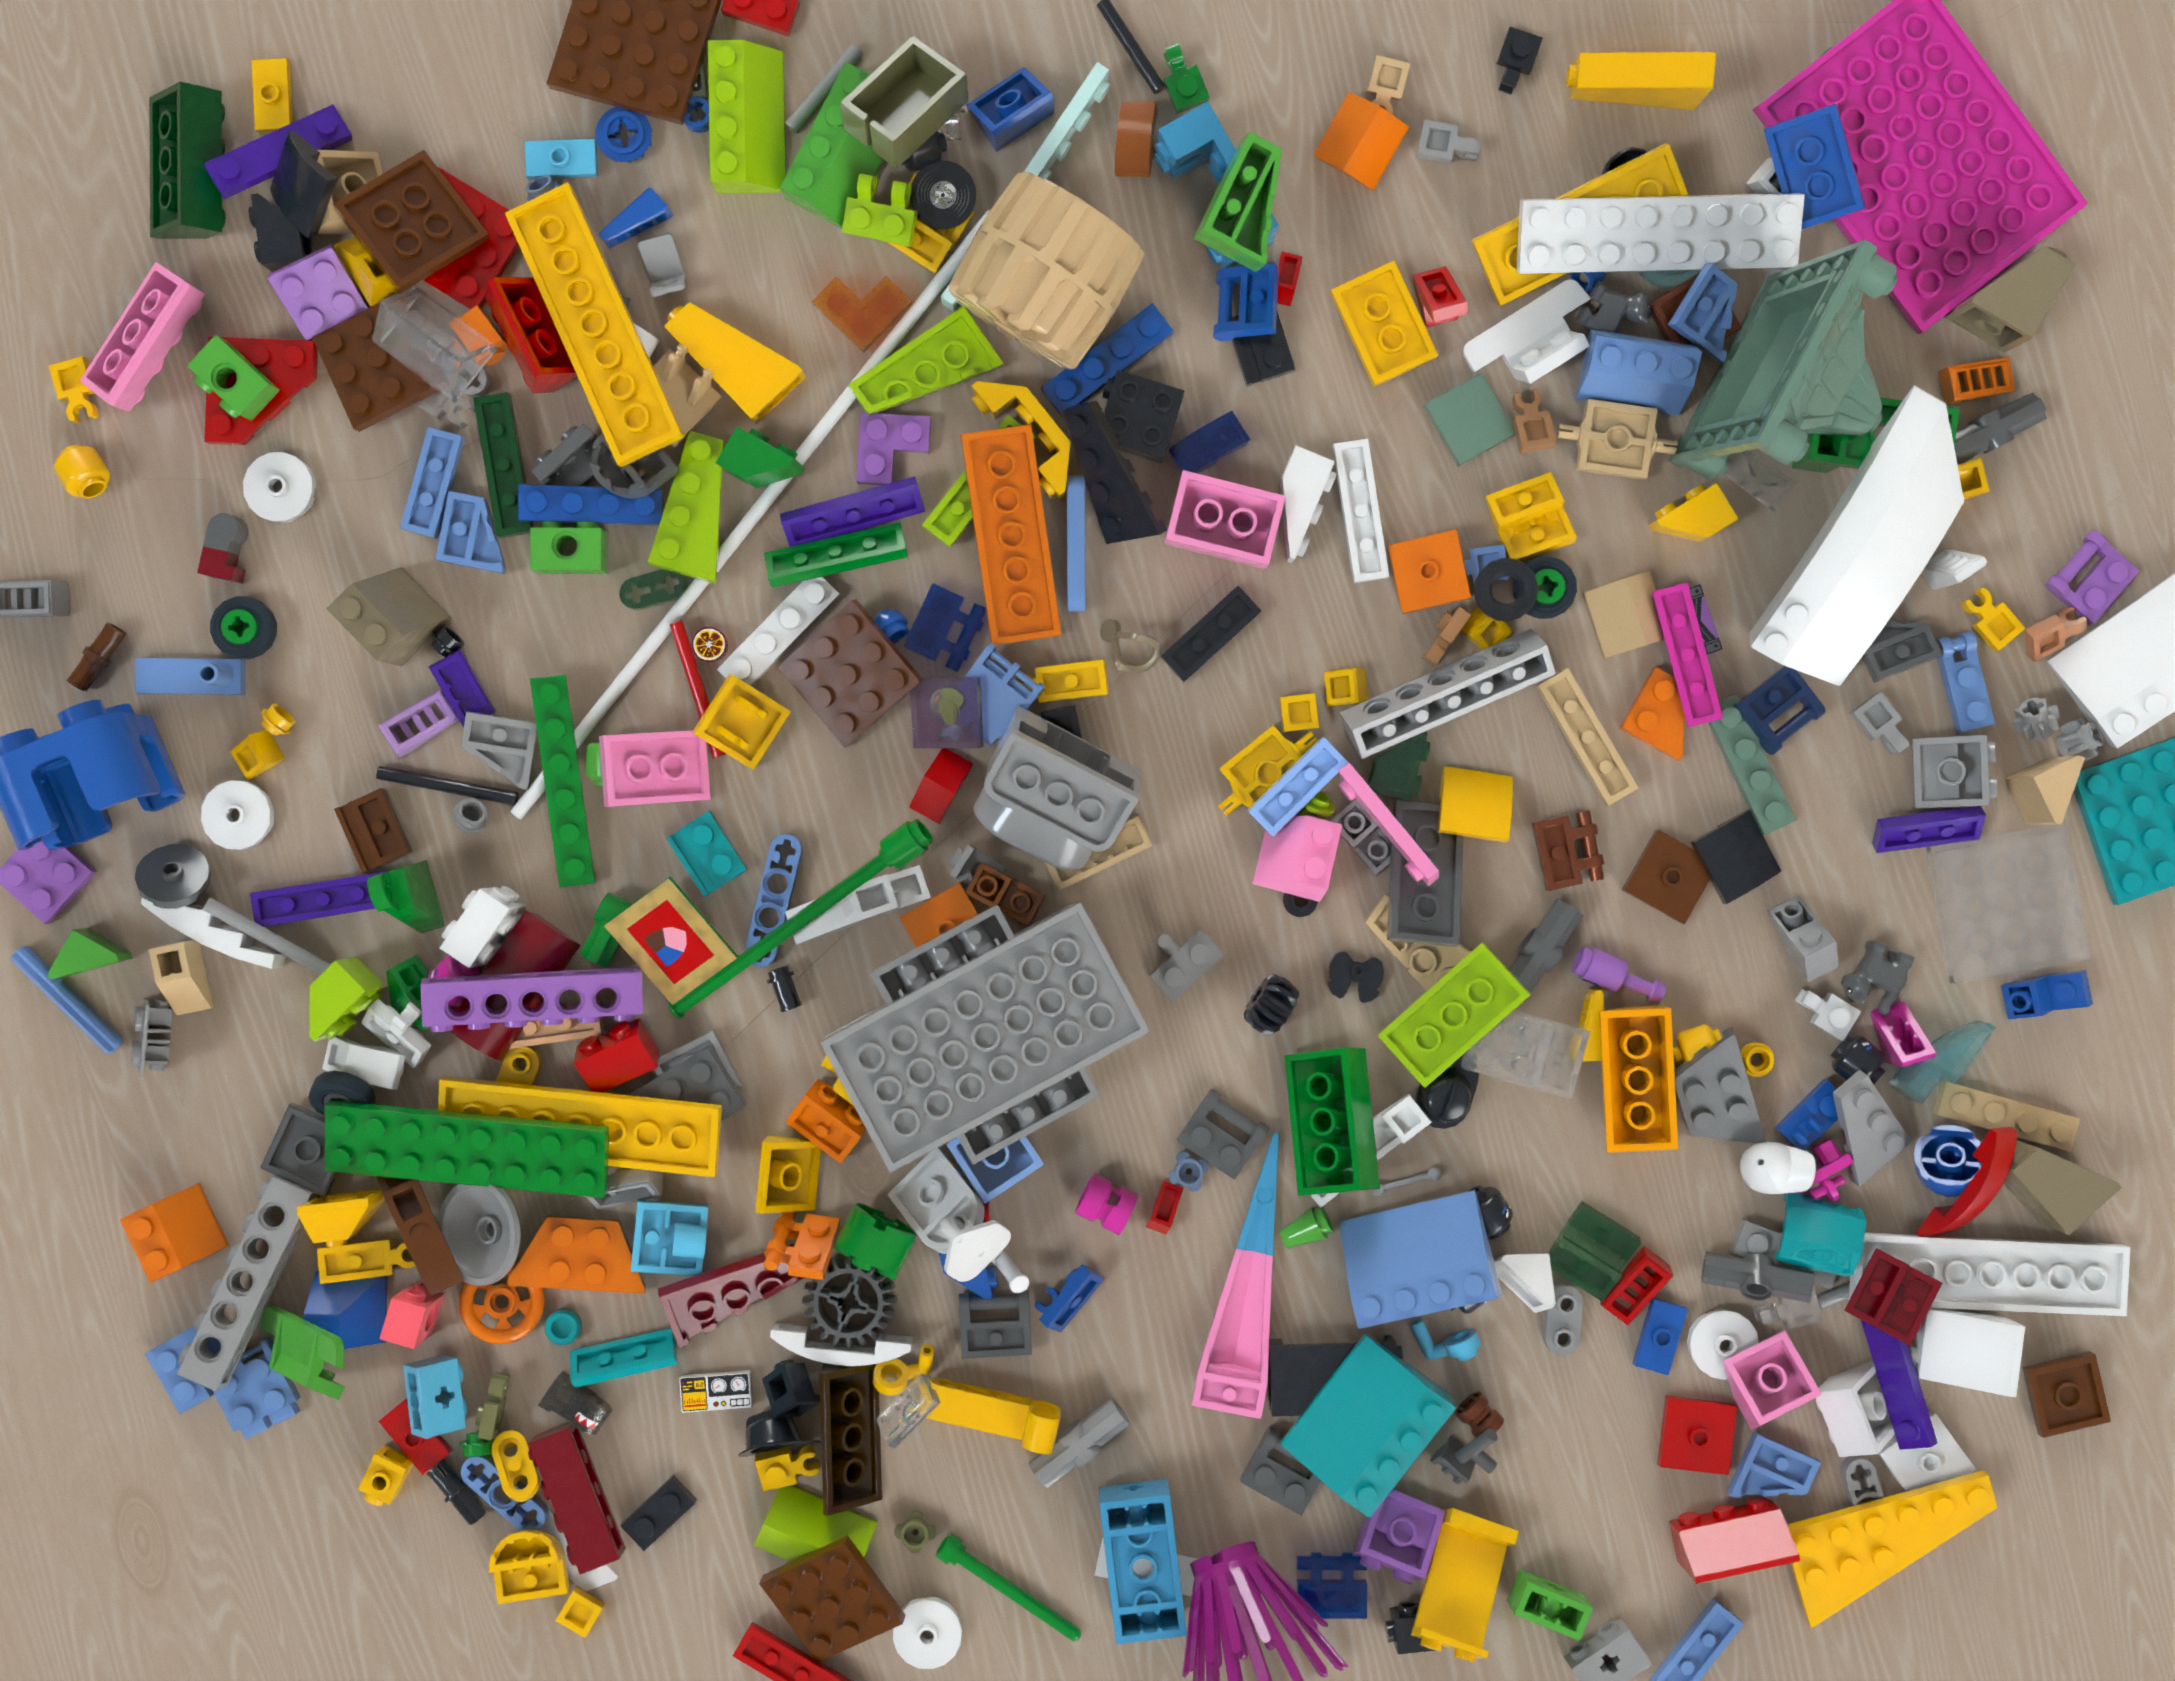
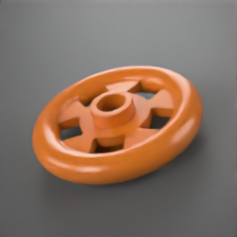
(503, 1331)

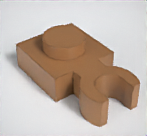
(1532, 428)
(1449, 627)

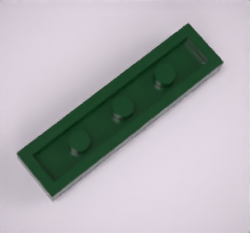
(501, 461)

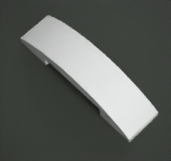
(1391, 1127)
(796, 1337)

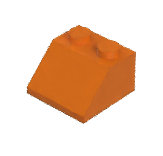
(174, 1232)

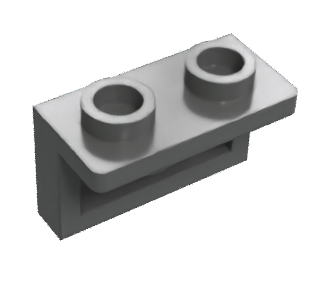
(569, 461)

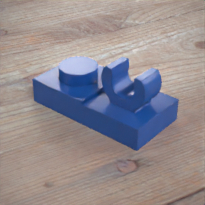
(1810, 1117)
(1069, 1300)

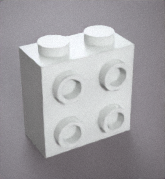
(482, 926)

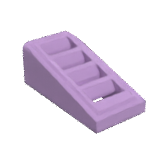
(400, 719)

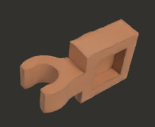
(2051, 633)

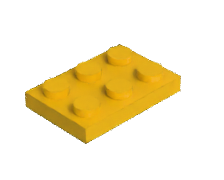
(1383, 323)

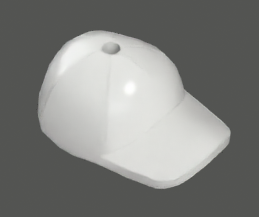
(1783, 1170)

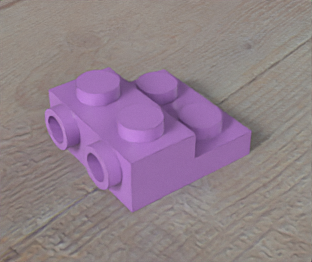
(1400, 1537)

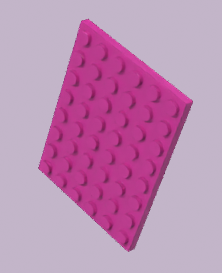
(1939, 154)

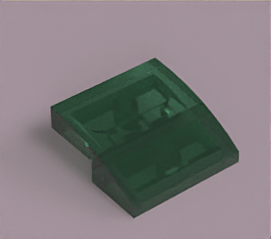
(1592, 1251)

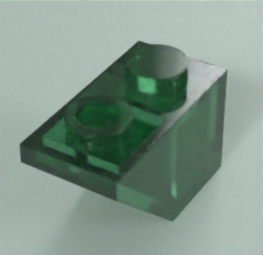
(1396, 769)

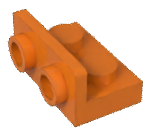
(827, 1121)

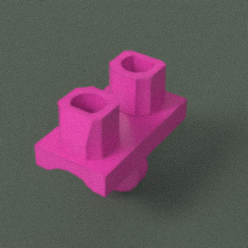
(1831, 1162)

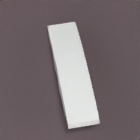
(209, 932)

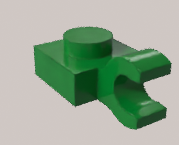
(1185, 84)

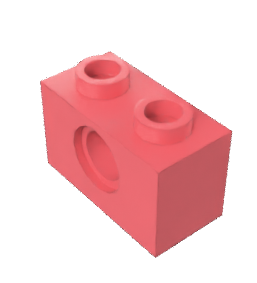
(412, 1316)

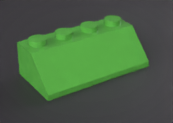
(830, 157)

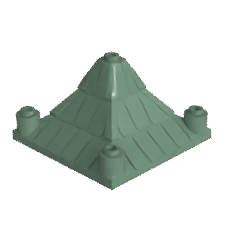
(1793, 365)

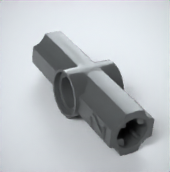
(1998, 427)
(1544, 944)
(1757, 1277)

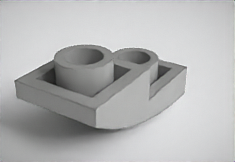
(1364, 837)

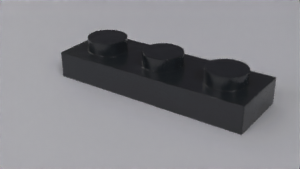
(1210, 633)

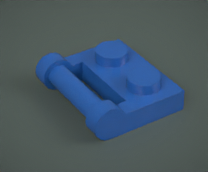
(1256, 302)

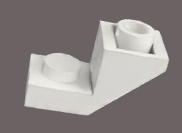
(373, 1064)

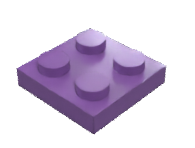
(318, 291)
(45, 879)

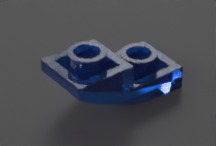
(1209, 444)

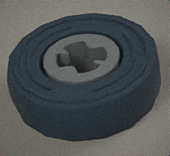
(339, 1087)

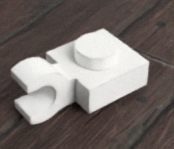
(1830, 1013)

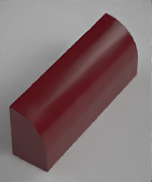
(529, 947)

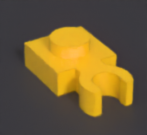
(67, 384)
(1995, 623)
(781, 1468)

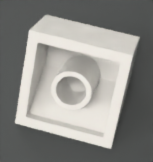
(1855, 1411)

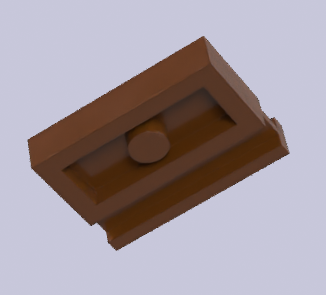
(373, 830)

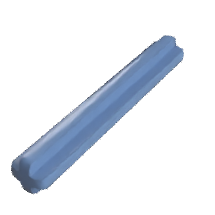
(67, 1000)

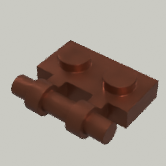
(1558, 852)

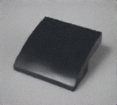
(302, 185)
(1736, 857)

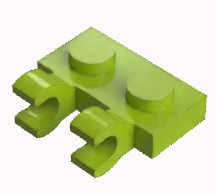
(877, 220)

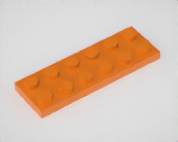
(1010, 534)

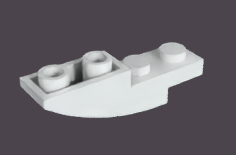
(867, 902)

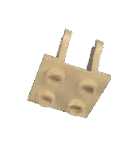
(686, 390)

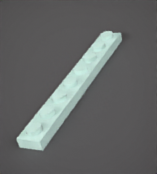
(1057, 142)

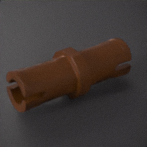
(96, 657)

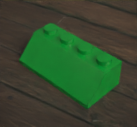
(1331, 1121)

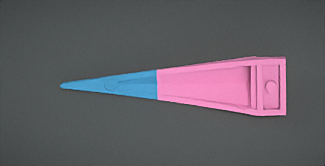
(1236, 1351)

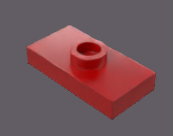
(421, 1451)

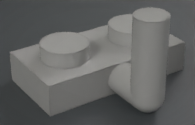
(1185, 962)

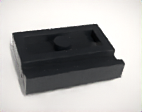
(1263, 355)

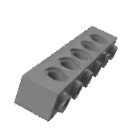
(1447, 693)
(196, 1359)

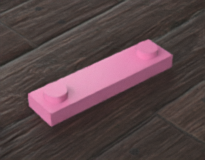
(1418, 863)

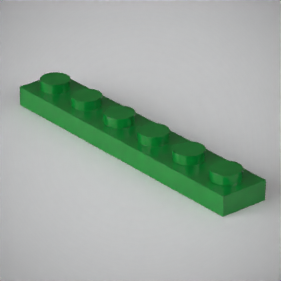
(562, 780)

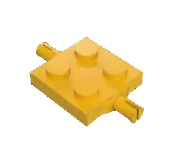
(1260, 766)

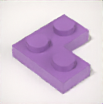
(884, 434)

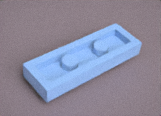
(1297, 786)

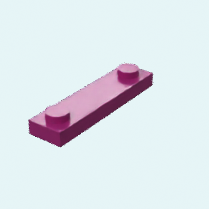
(1687, 654)

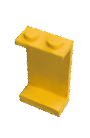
(1462, 1584)

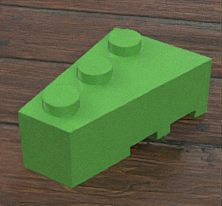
(1243, 203)

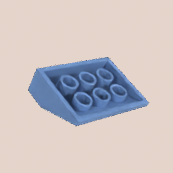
(1418, 1260)

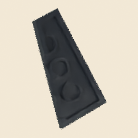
(1115, 495)

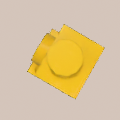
(393, 1467)

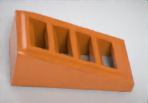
(1951, 384)

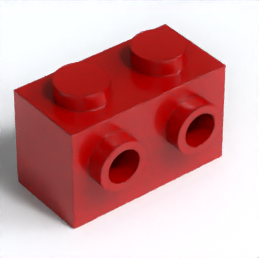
(616, 1056)

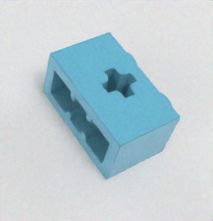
(435, 1396)

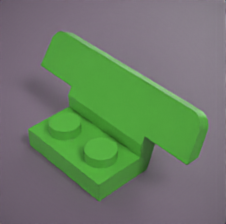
(302, 1349)

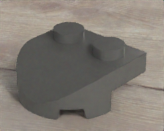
(634, 479)

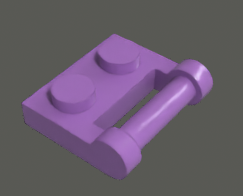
(2099, 585)

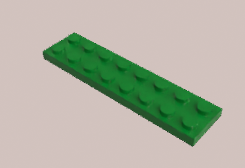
(466, 1148)

